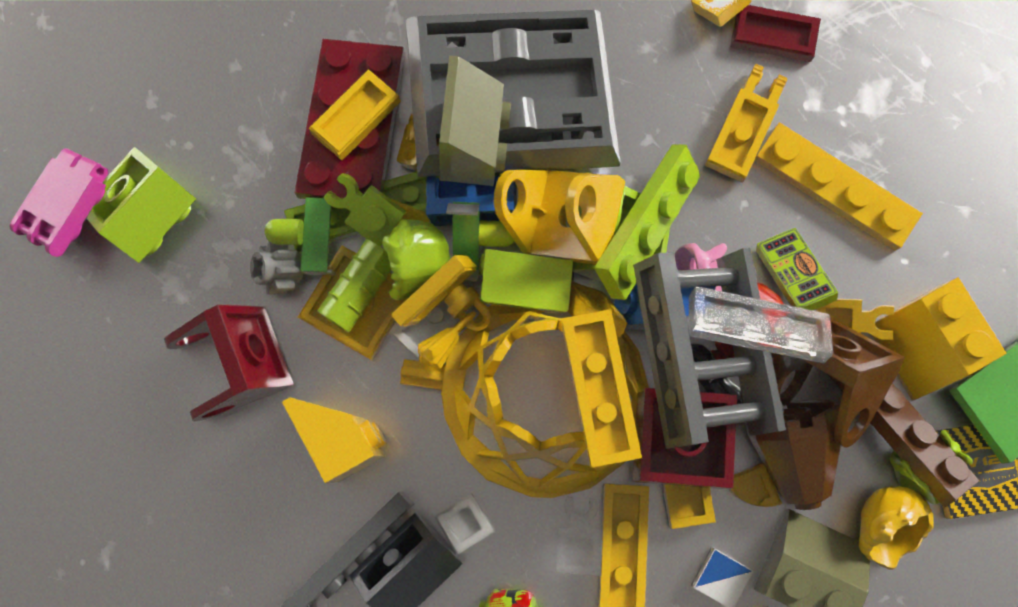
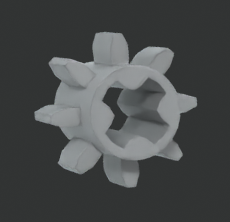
(276, 268)

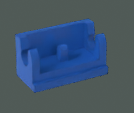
(443, 192)

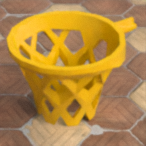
(461, 410)

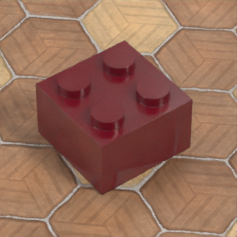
(692, 465)

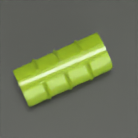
(356, 286)

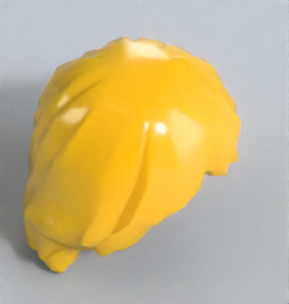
(893, 524)

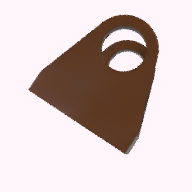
(857, 362)

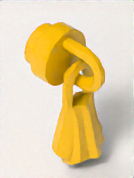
(438, 347)

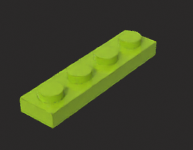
(648, 221)

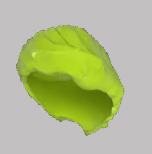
(415, 255)

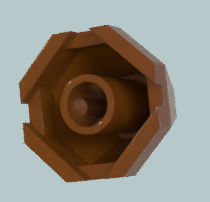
(804, 455)

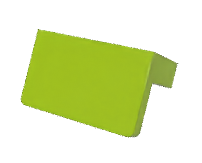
(525, 281)

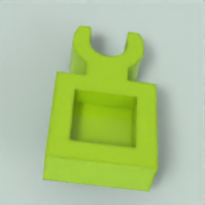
(371, 213)

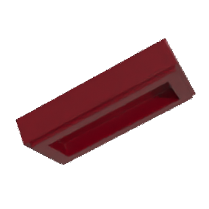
(776, 33)

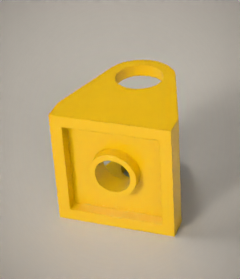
(549, 199)

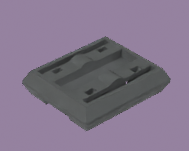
(538, 79)

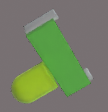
(311, 234)

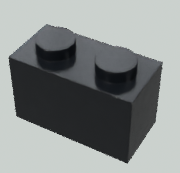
(406, 566)

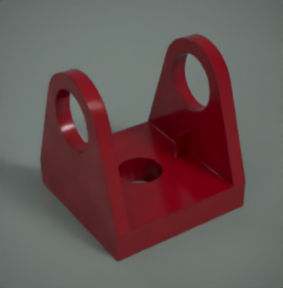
(246, 353)

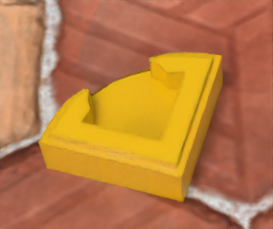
(755, 487)

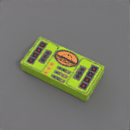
(796, 271)

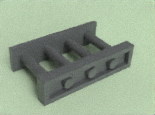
(672, 357)

